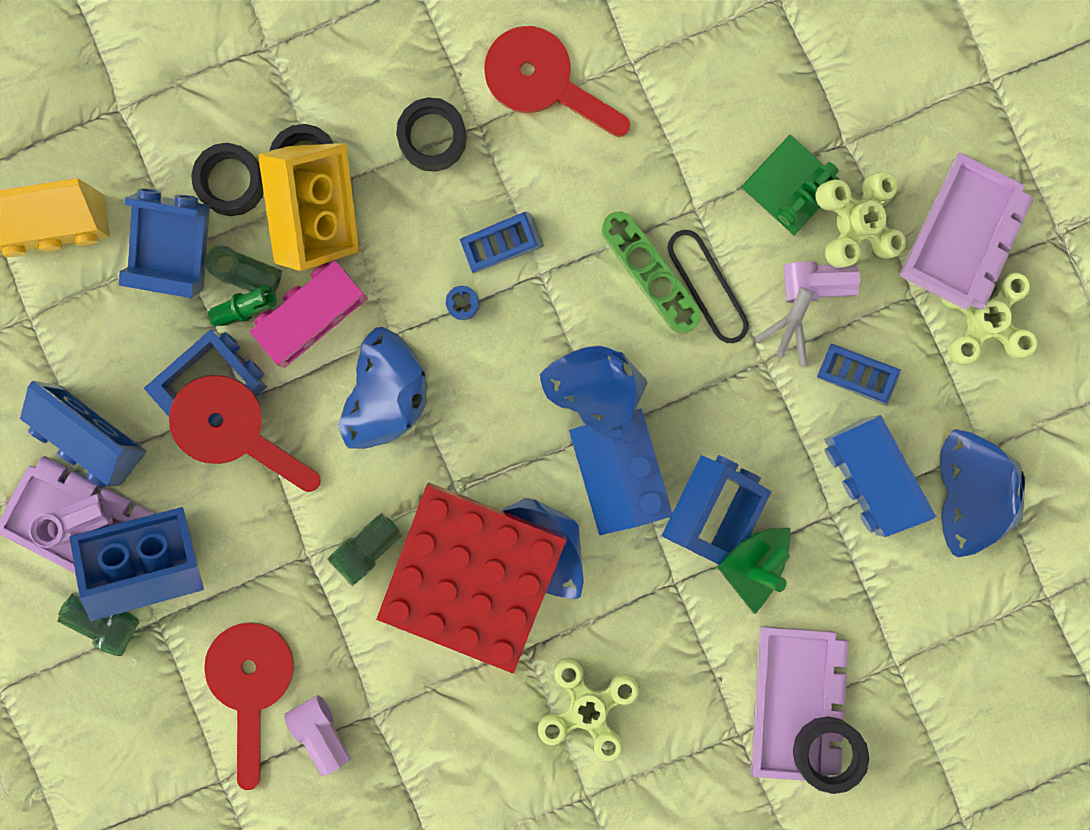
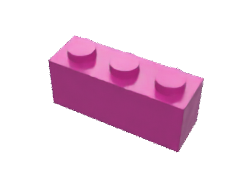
(307, 313)

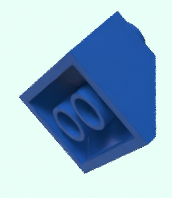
(79, 434)
(621, 476)
(878, 477)
(135, 564)

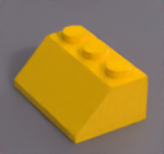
(309, 204)
(51, 216)

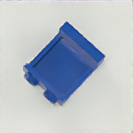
(166, 243)

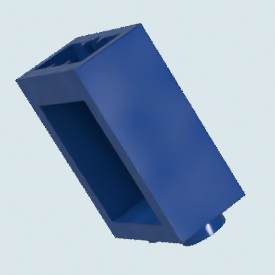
(226, 345)
(699, 499)

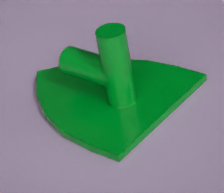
(757, 566)

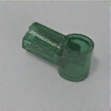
(245, 272)
(359, 554)
(107, 634)

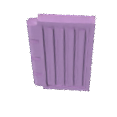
(967, 234)
(44, 492)
(792, 689)

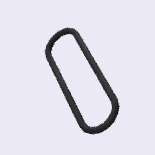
(694, 292)

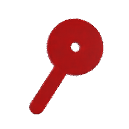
(547, 83)
(238, 432)
(247, 691)

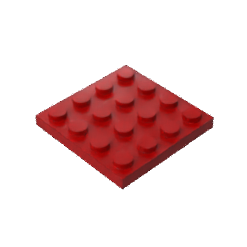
(471, 577)

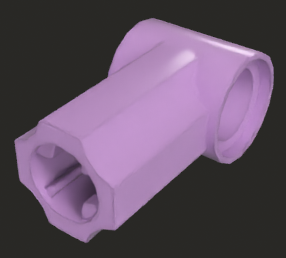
(821, 279)
(71, 520)
(314, 727)

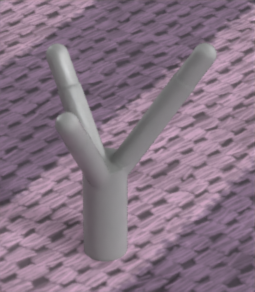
(794, 322)

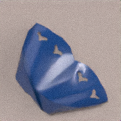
(597, 387)
(383, 392)
(982, 493)
(570, 560)

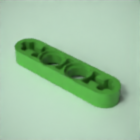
(656, 269)

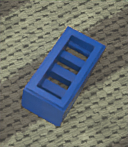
(510, 224)
(878, 367)

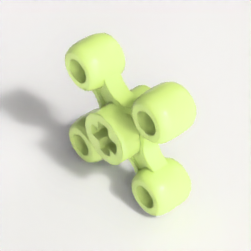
(861, 219)
(1001, 329)
(596, 723)

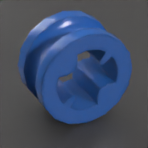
(451, 305)

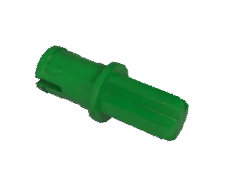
(242, 306)

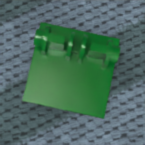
(789, 183)

